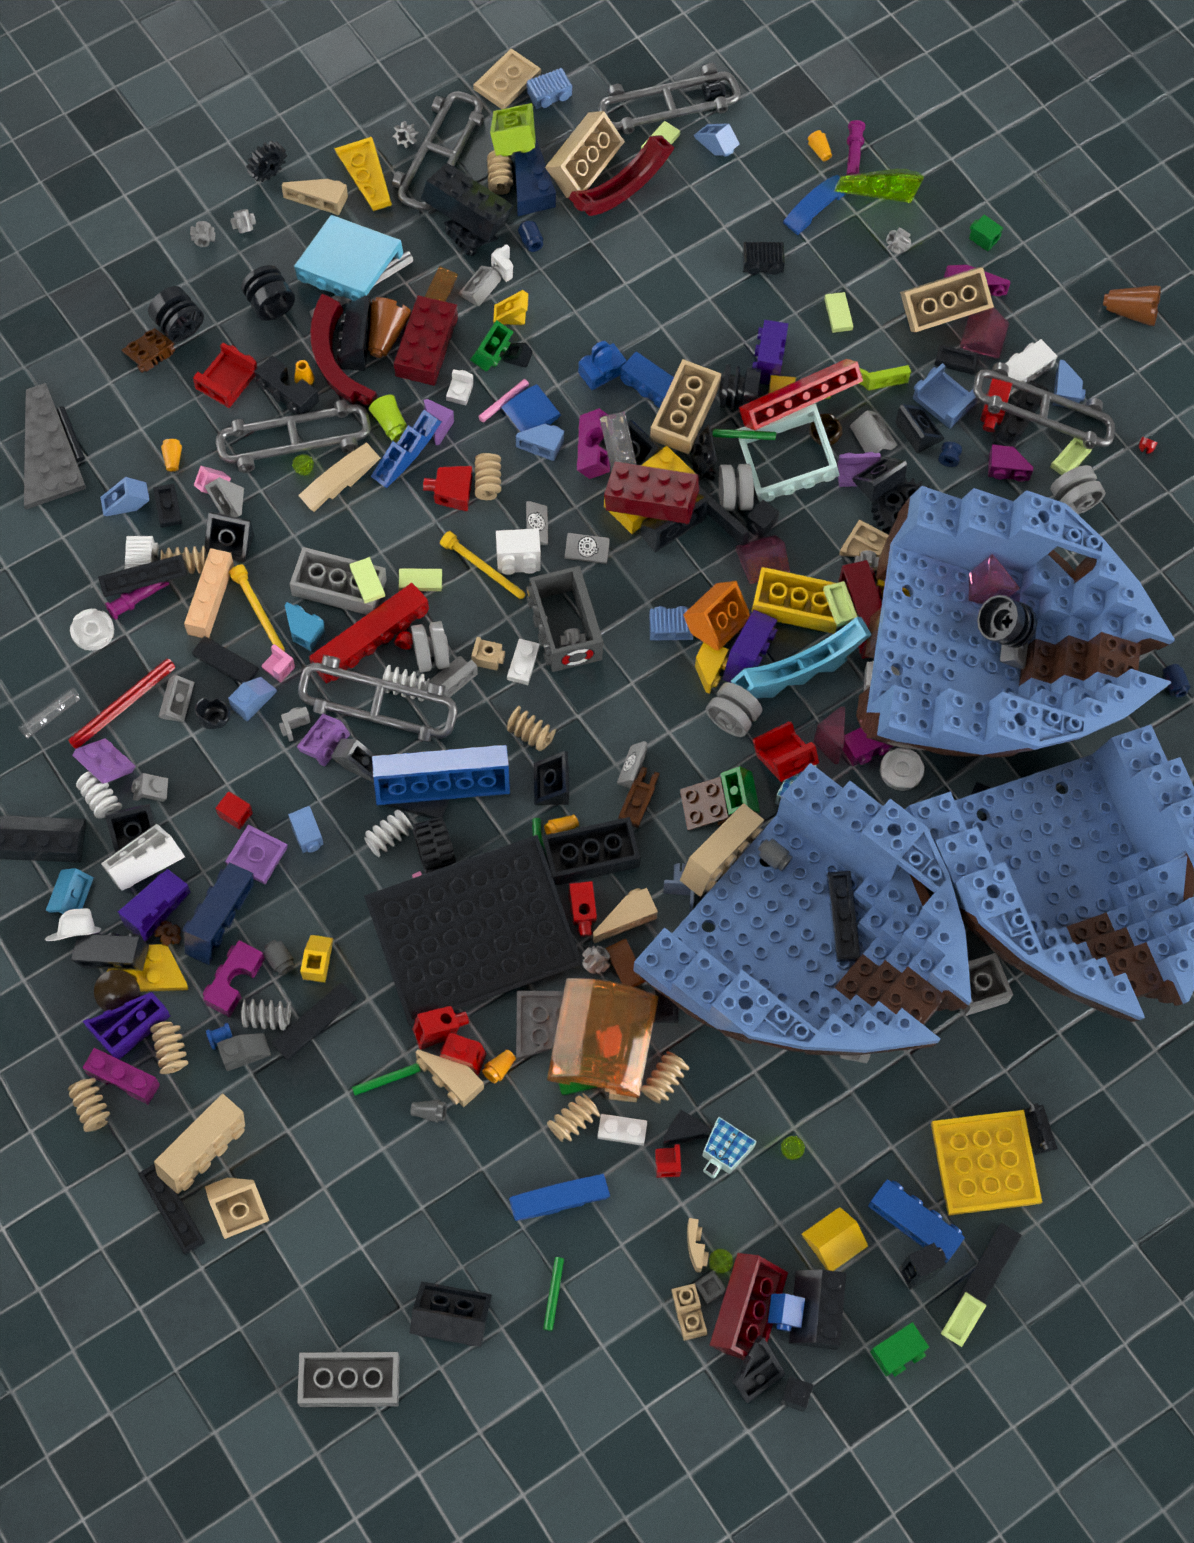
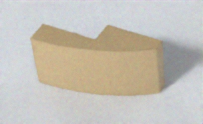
(696, 1251)
(689, 1312)

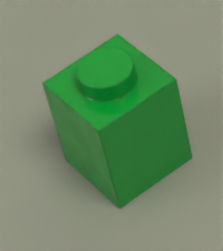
(985, 232)

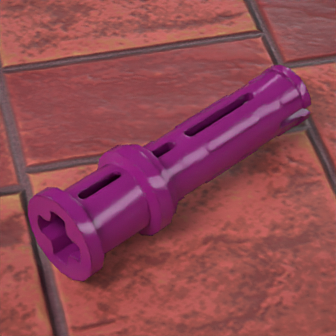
(855, 142)
(128, 600)

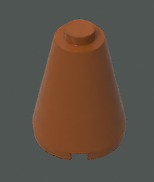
(1135, 303)
(385, 325)

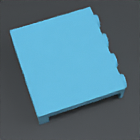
(346, 258)

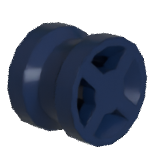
(950, 454)

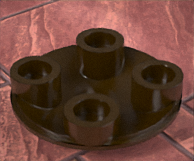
(115, 989)

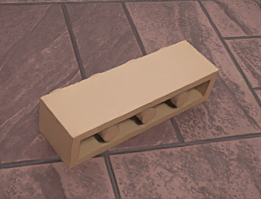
(209, 593)

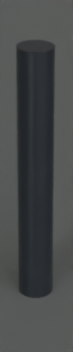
(70, 434)

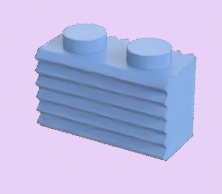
(549, 88)
(668, 624)

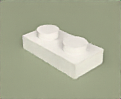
(523, 661)
(622, 1129)

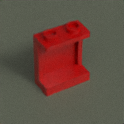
(226, 375)
(784, 751)

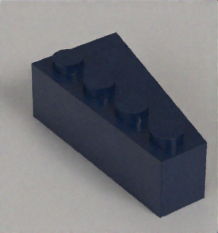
(533, 182)
(216, 912)

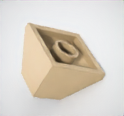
(236, 1205)

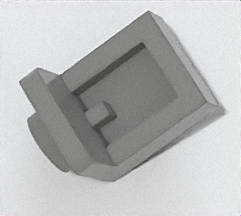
(294, 718)
(150, 787)

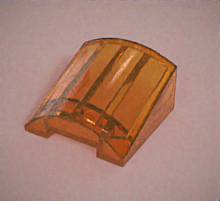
(603, 1035)

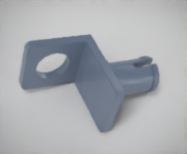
(677, 887)

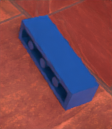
(646, 378)
(914, 1219)

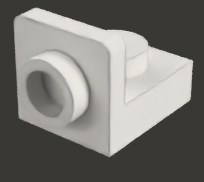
(501, 262)
(460, 387)

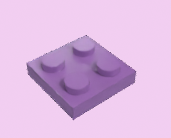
(104, 760)
(257, 853)

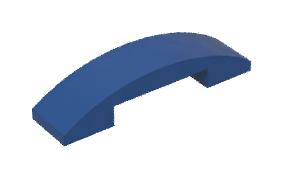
(812, 204)

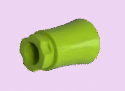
(389, 416)

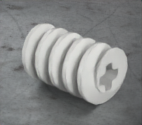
(406, 680)
(97, 795)
(387, 832)

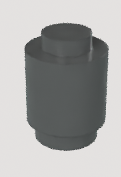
(774, 854)
(278, 957)

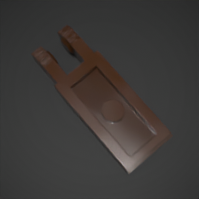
(639, 798)

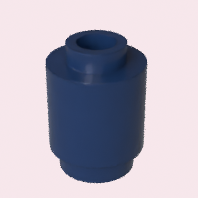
(530, 236)
(1179, 682)

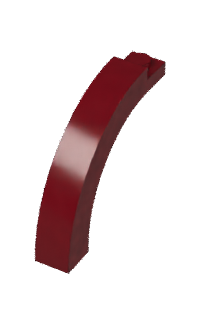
(627, 181)
(322, 331)

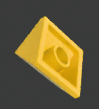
(835, 1239)

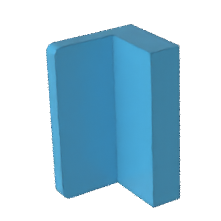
(69, 891)

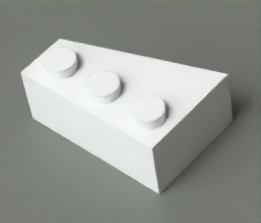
(142, 857)

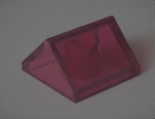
(985, 333)
(766, 553)
(989, 581)
(830, 735)

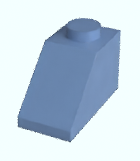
(718, 139)
(1068, 384)
(541, 440)
(125, 497)
(251, 697)
(306, 830)

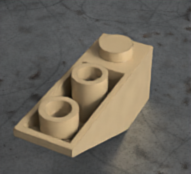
(455, 1077)

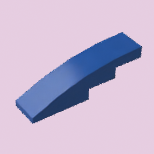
(404, 452)
(559, 1197)

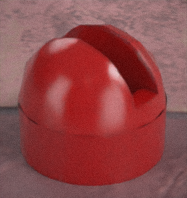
(1147, 443)
(404, 640)

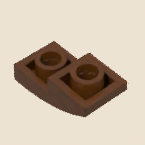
(623, 962)

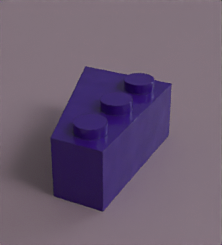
(771, 349)
(750, 644)
(154, 904)
(127, 1025)

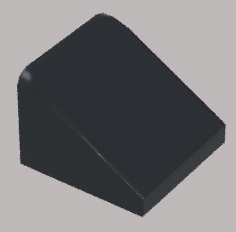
(518, 354)

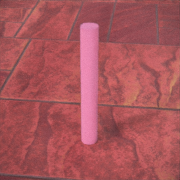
(503, 400)

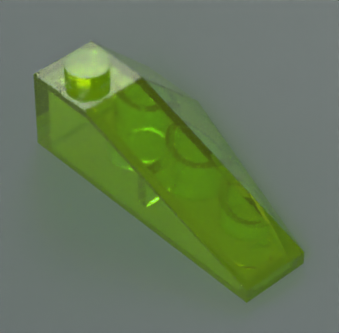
(884, 184)

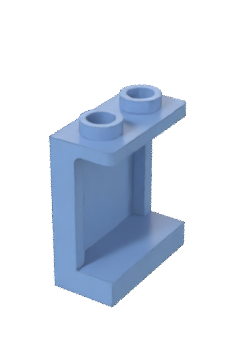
(944, 397)

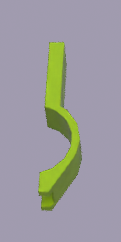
(884, 378)

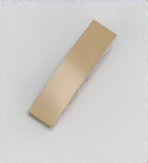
(338, 476)

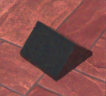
(918, 427)
(642, 444)
(881, 477)
(229, 535)
(552, 780)
(129, 824)

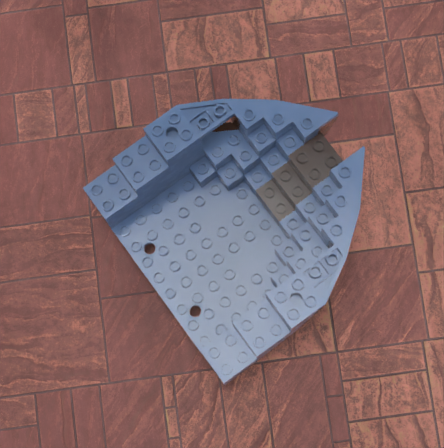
(951, 680)
(1083, 882)
(772, 956)

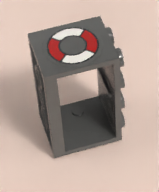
(557, 583)

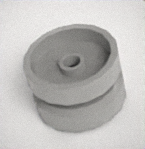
(739, 487)
(1078, 489)
(432, 646)
(734, 709)

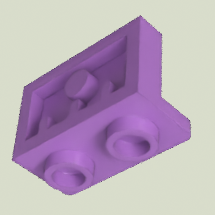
(852, 464)
(323, 739)

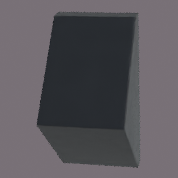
(685, 1129)

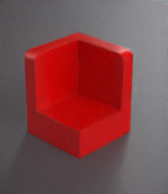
(234, 810)
(668, 1162)

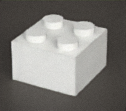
(518, 551)

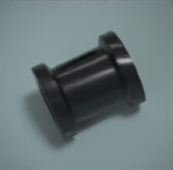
(714, 89)

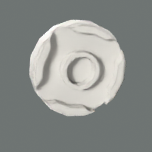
(92, 629)
(902, 769)

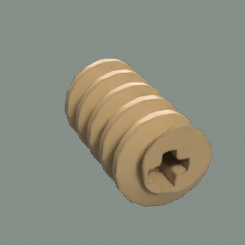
(499, 173)
(487, 476)
(192, 560)
(529, 730)
(168, 1048)
(664, 1077)
(87, 1104)
(573, 1118)

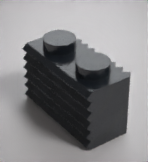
(763, 257)

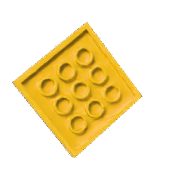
(986, 1162)

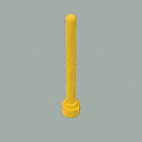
(450, 541)
(239, 575)

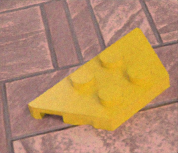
(159, 971)

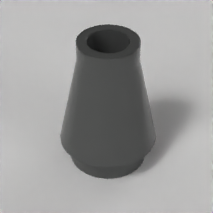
(429, 1110)

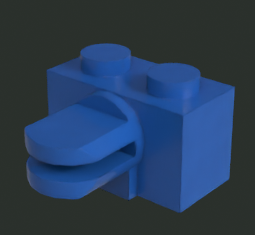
(602, 365)

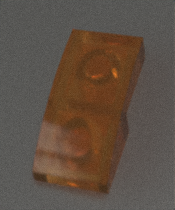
(441, 284)

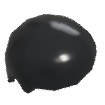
(212, 713)

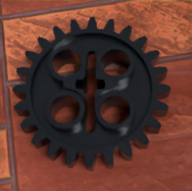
(887, 512)

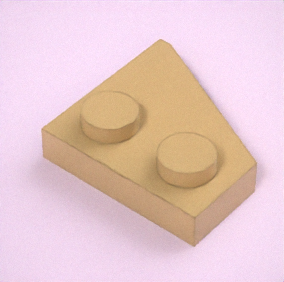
(864, 538)

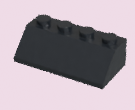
(41, 838)

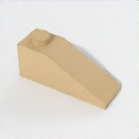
(320, 194)
(631, 912)

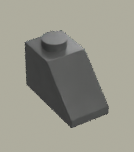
(354, 758)
(243, 1050)

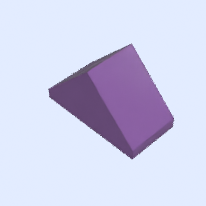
(443, 414)

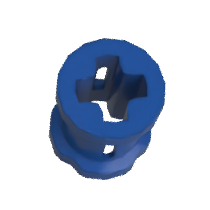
(219, 1035)

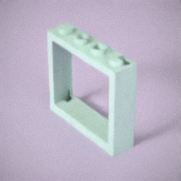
(806, 480)

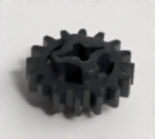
(266, 161)

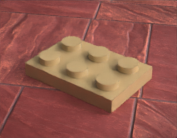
(506, 79)

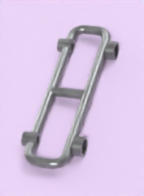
(709, 74)
(440, 106)
(1093, 407)
(246, 460)
(434, 693)

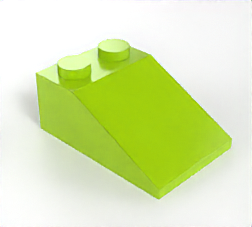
(513, 130)

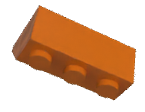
(718, 614)

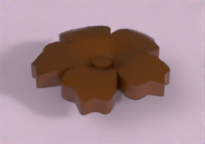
(168, 933)

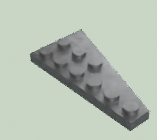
(49, 461)
(537, 1021)

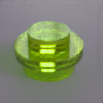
(303, 464)
(792, 1148)
(720, 1261)

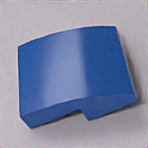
(531, 409)

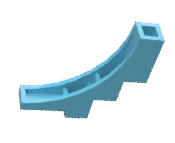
(798, 669)

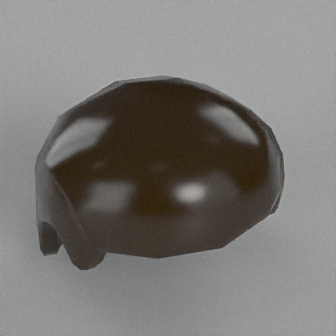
(832, 428)

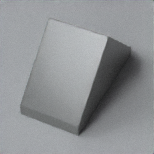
(226, 496)

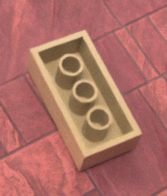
(585, 153)
(946, 299)
(685, 406)
(721, 850)
(200, 1144)

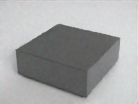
(710, 1287)

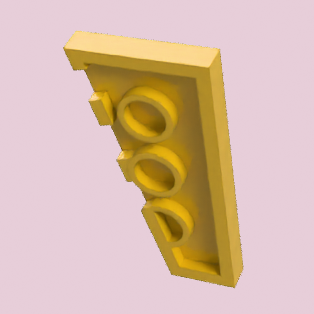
(365, 169)

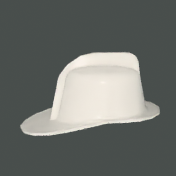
(74, 923)

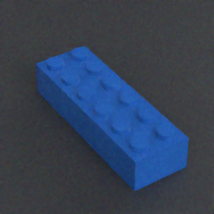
(441, 774)

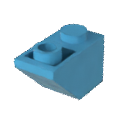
(304, 628)

